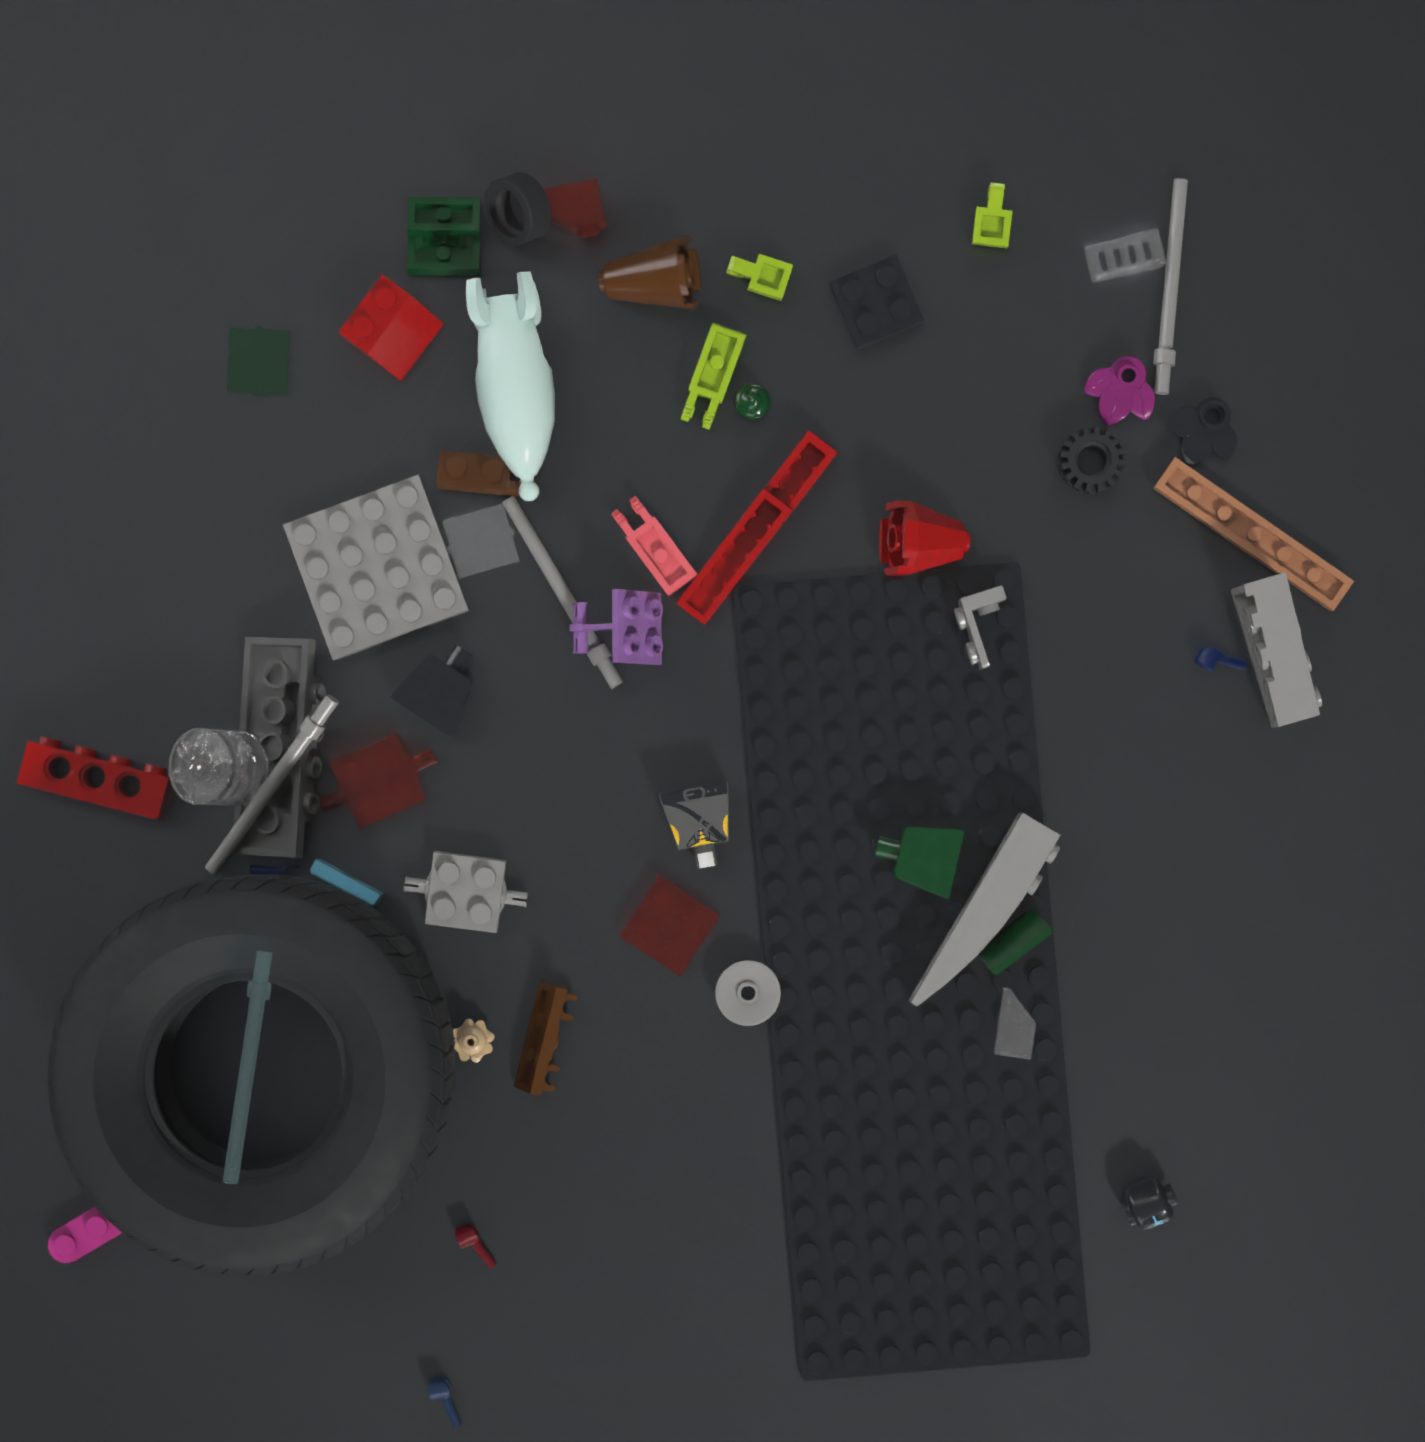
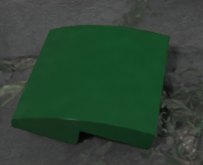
(444, 236)

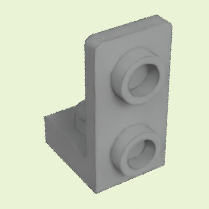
(985, 603)

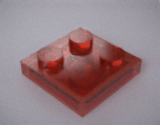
(669, 925)

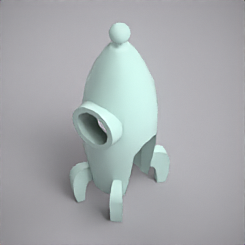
(513, 377)

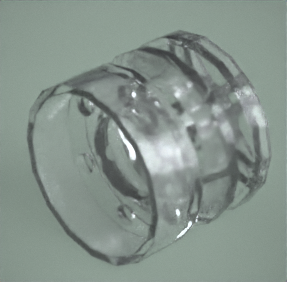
(217, 767)

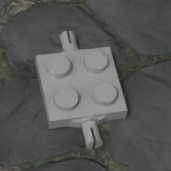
(465, 891)

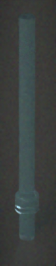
(258, 991)

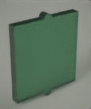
(258, 360)

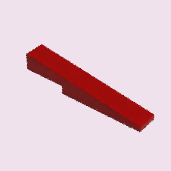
(757, 527)

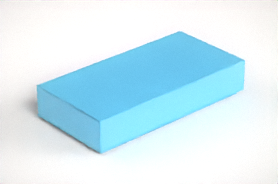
(346, 882)

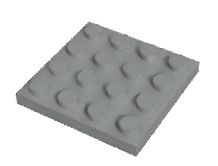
(376, 567)

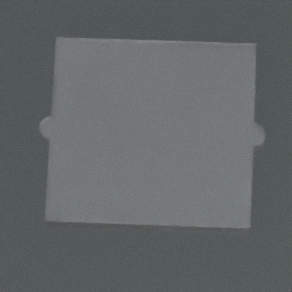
(481, 541)

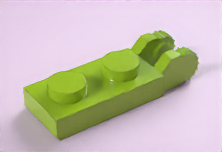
(714, 371)

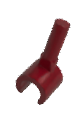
(468, 1235)

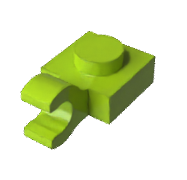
(992, 223)
(766, 277)

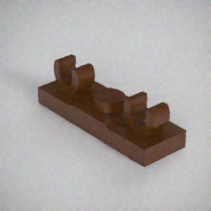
(542, 1038)

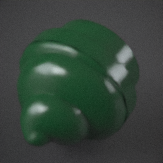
(752, 401)

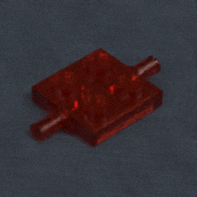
(378, 780)

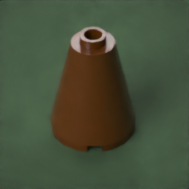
(655, 276)

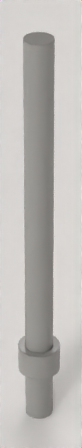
(1165, 355)
(598, 653)
(309, 730)

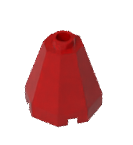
(919, 538)

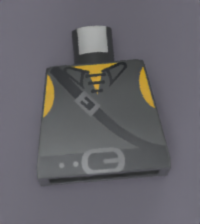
(699, 820)

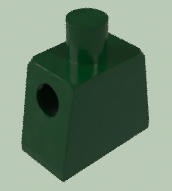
(924, 857)

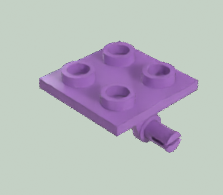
(633, 627)

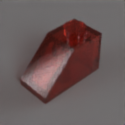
(577, 208)

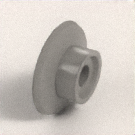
(748, 1011)

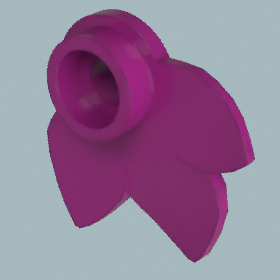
(1121, 396)

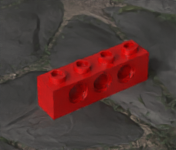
(39, 773)

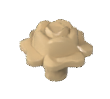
(473, 1040)

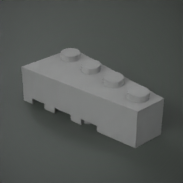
(1277, 650)

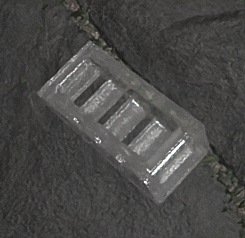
(1142, 265)

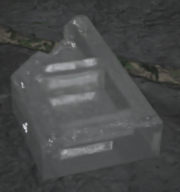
(1014, 1028)

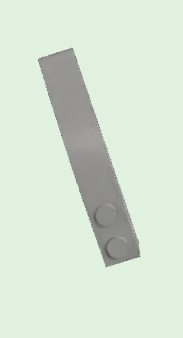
(994, 899)

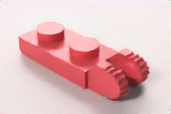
(656, 549)

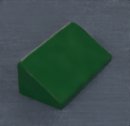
(1014, 942)

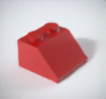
(391, 327)

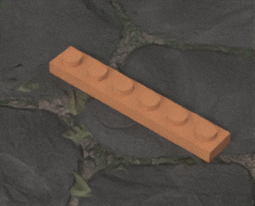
(1253, 534)

